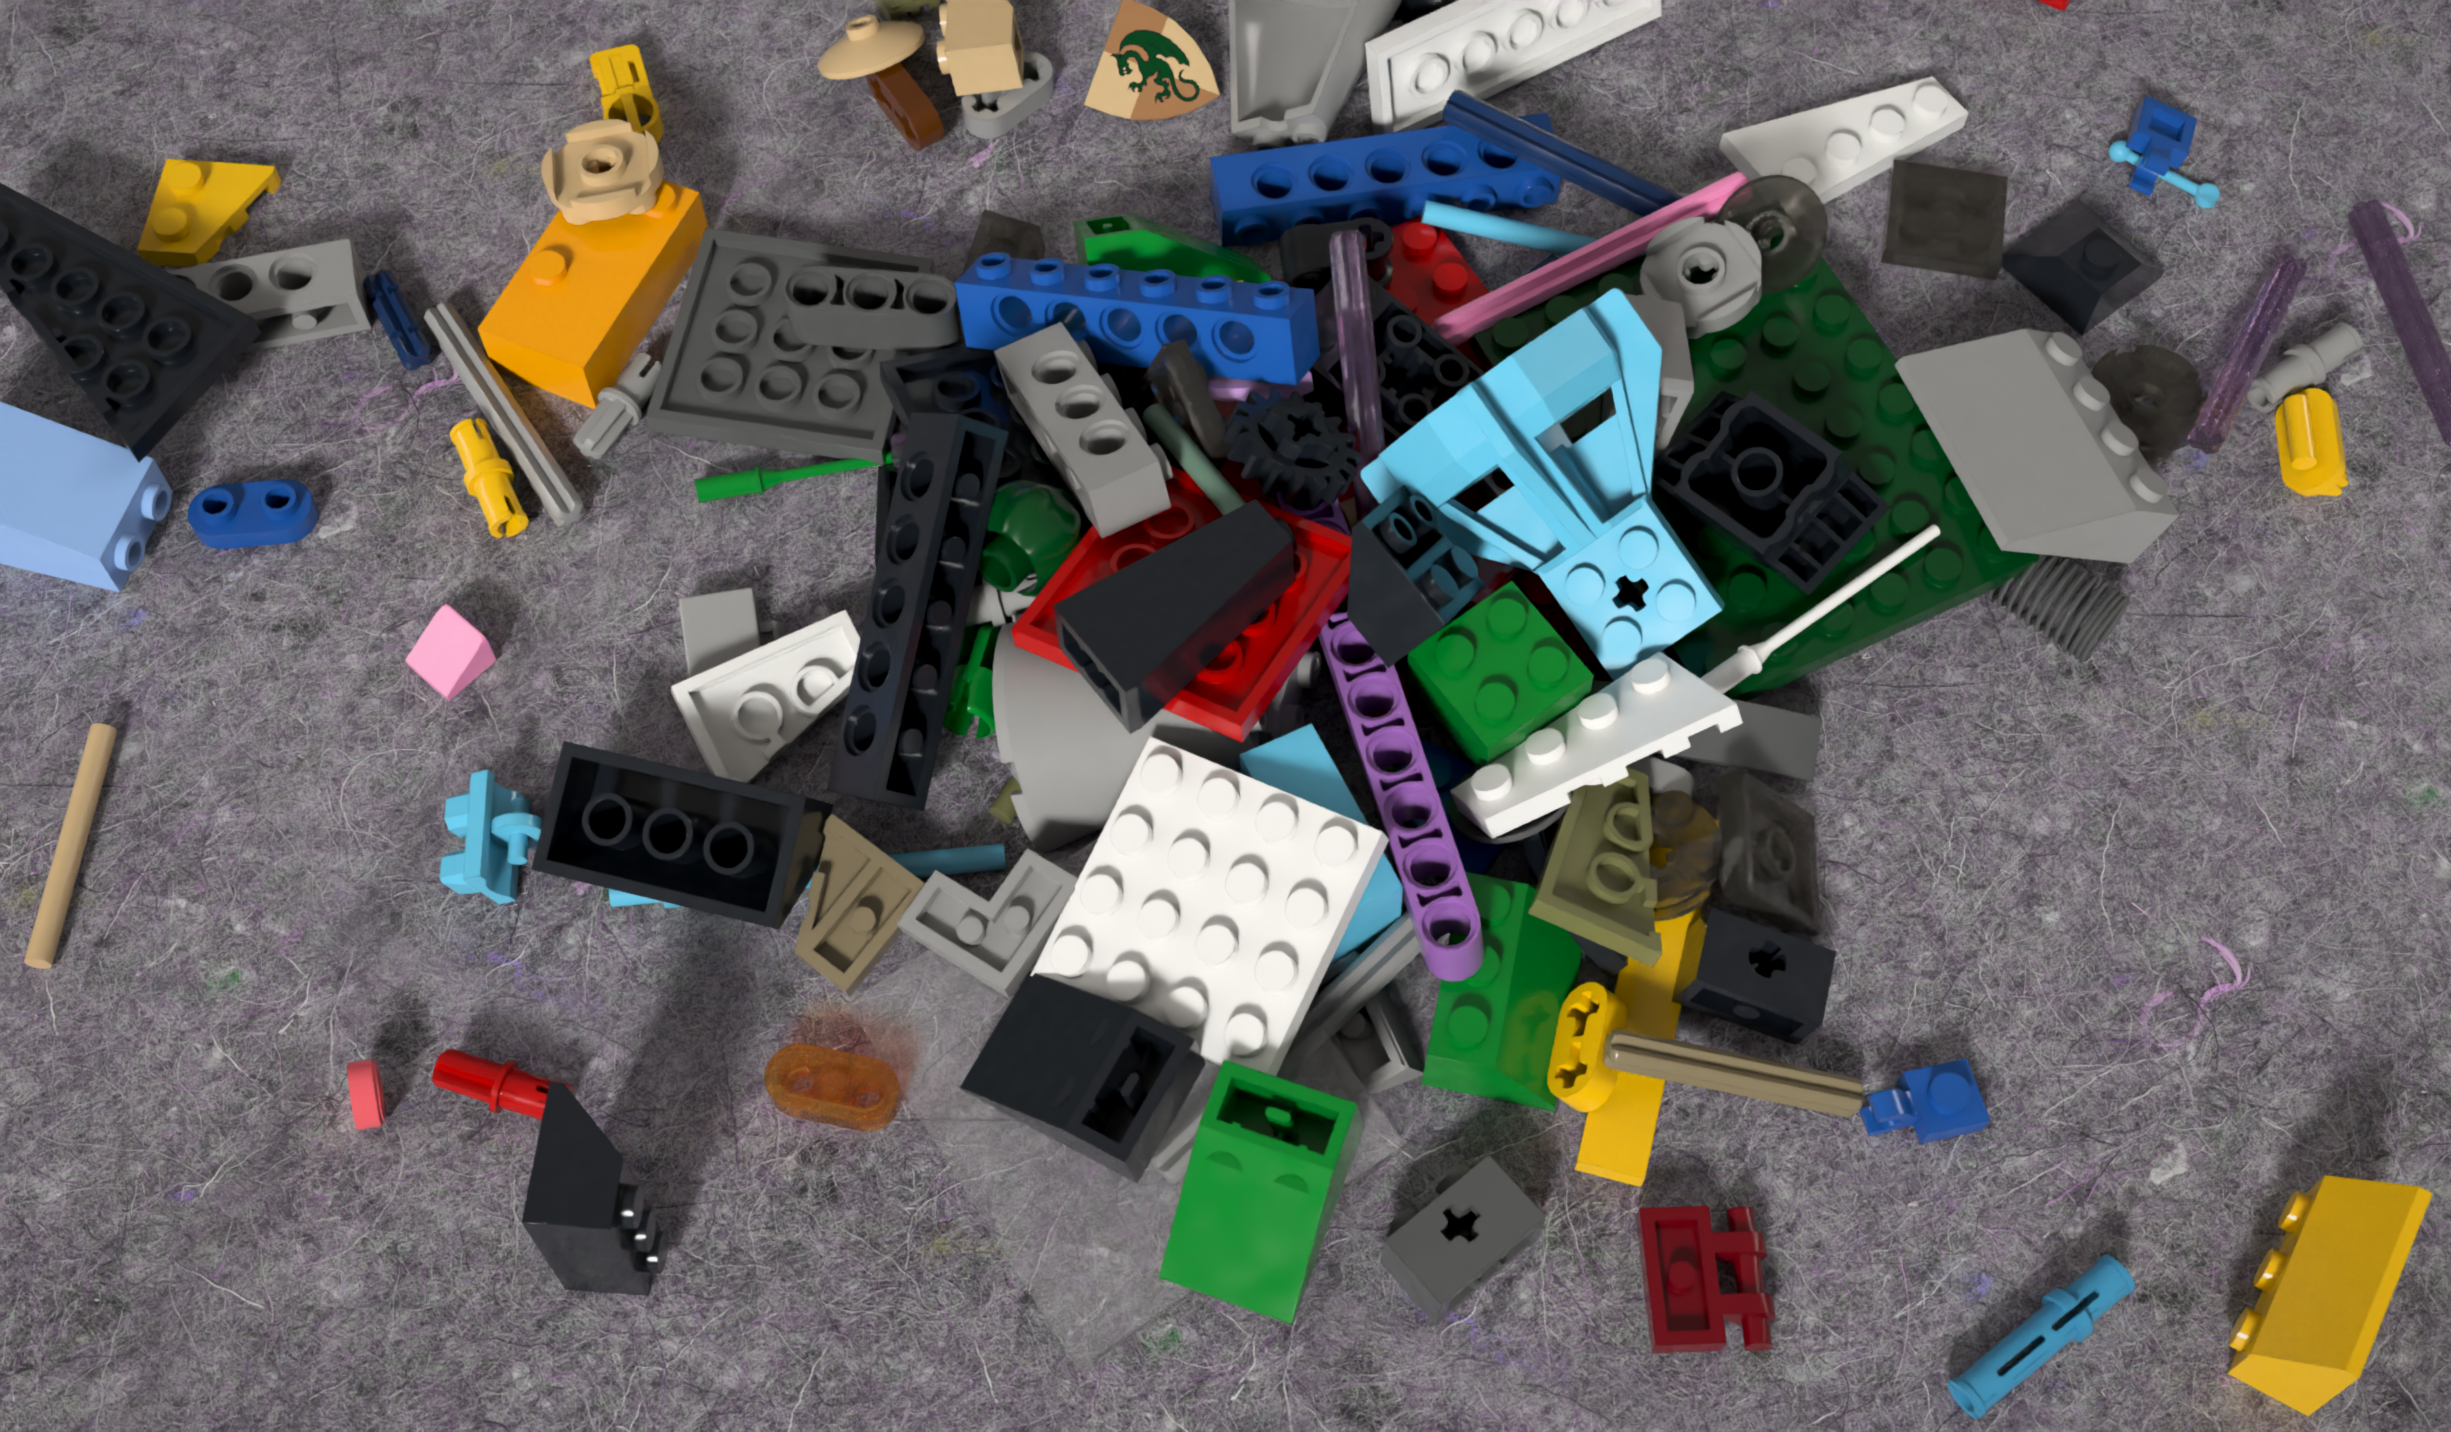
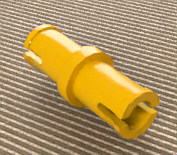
(488, 478)

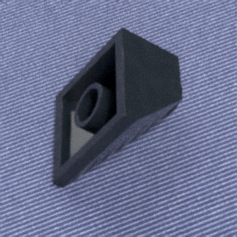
(2080, 267)

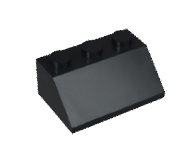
(588, 1207)

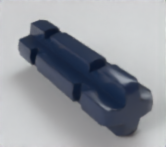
(398, 320)

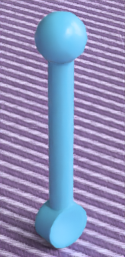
(2205, 195)

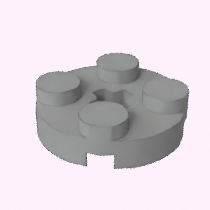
(1694, 243)

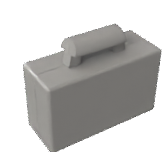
(722, 627)

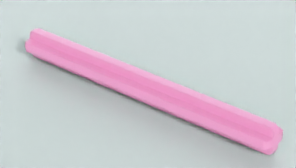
(1582, 264)

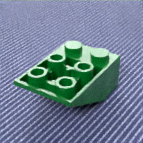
(1147, 245)
(1260, 1191)

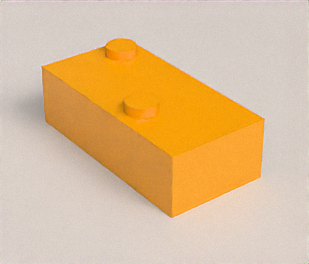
(592, 295)

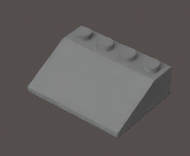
(2040, 446)

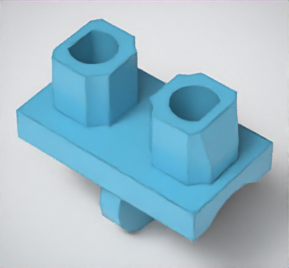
(497, 839)

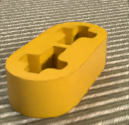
(1576, 1059)

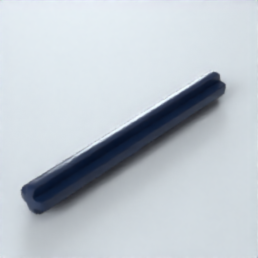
(1556, 154)

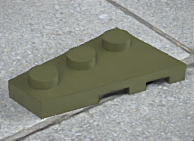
(1600, 870)

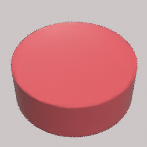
(366, 1094)

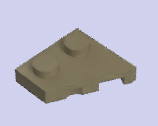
(853, 907)

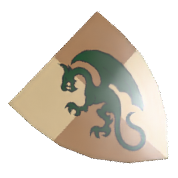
(1149, 68)

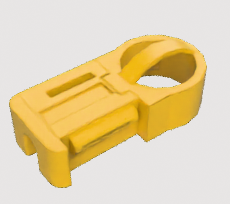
(626, 88)

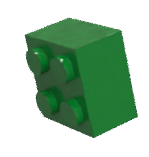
(1497, 675)

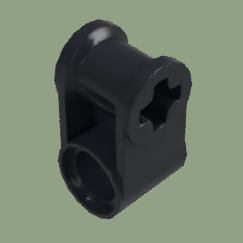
(1307, 258)

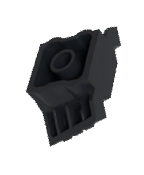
(1768, 488)

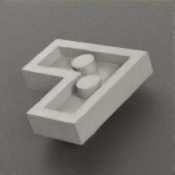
(997, 937)

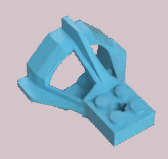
(1575, 508)

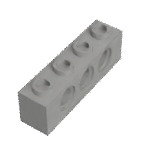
(291, 291)
(1084, 429)

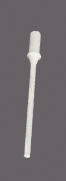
(1750, 658)

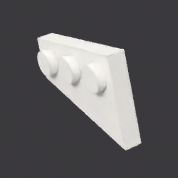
(768, 697)

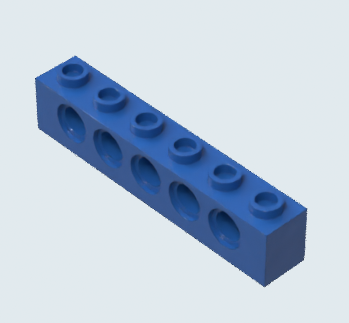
(1372, 177)
(1127, 315)

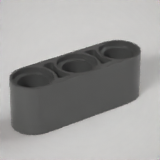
(872, 309)

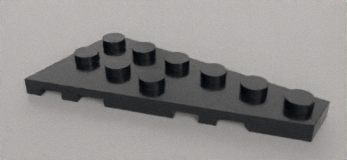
(114, 322)

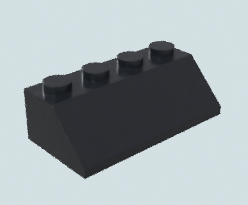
(680, 835)

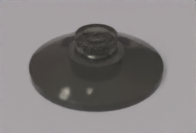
(1776, 206)

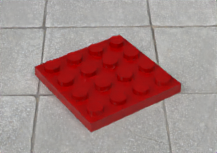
(1251, 669)

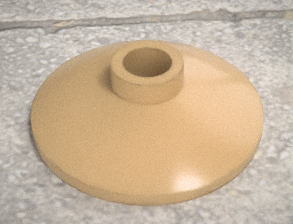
(870, 47)

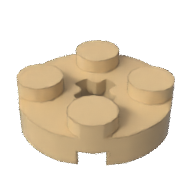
(586, 194)

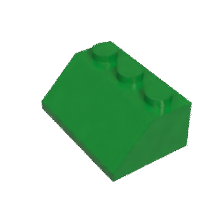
(1500, 1024)

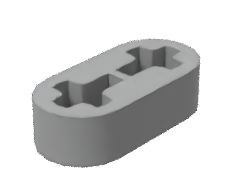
(1011, 104)

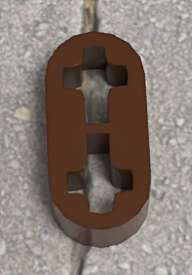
(906, 106)

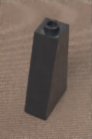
(1175, 610)

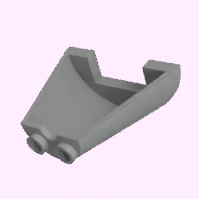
(1297, 65)
(1073, 749)

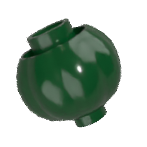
(1029, 532)

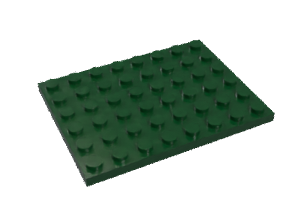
(1837, 377)

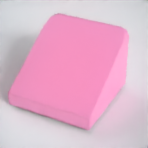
(450, 653)

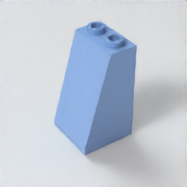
(74, 502)

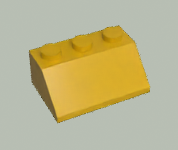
(2326, 1289)

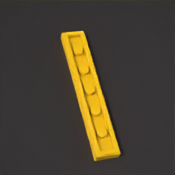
(1622, 1130)

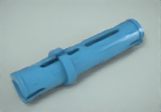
(2101, 1288)

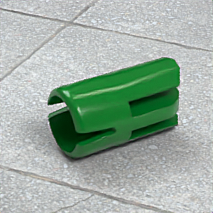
(973, 683)

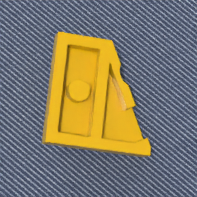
(199, 208)

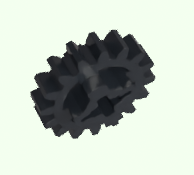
(1291, 447)

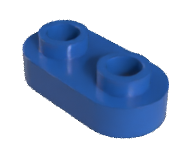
(251, 515)

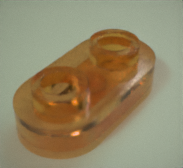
(837, 1084)

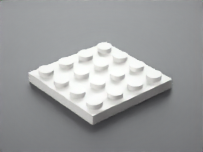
(1213, 905)

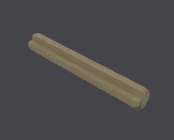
(1732, 1073)

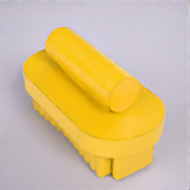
(2311, 444)

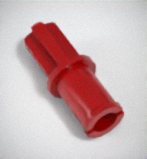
(493, 1083)

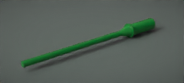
(760, 480)

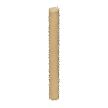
(70, 847)

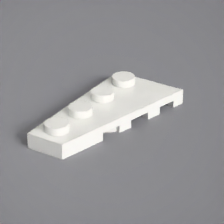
(1847, 140)
(1593, 743)

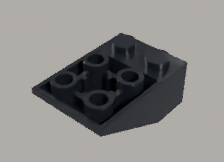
(1413, 363)
(1086, 1073)

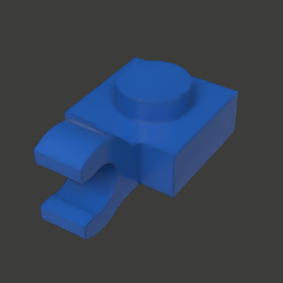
(2161, 138)
(1934, 1100)

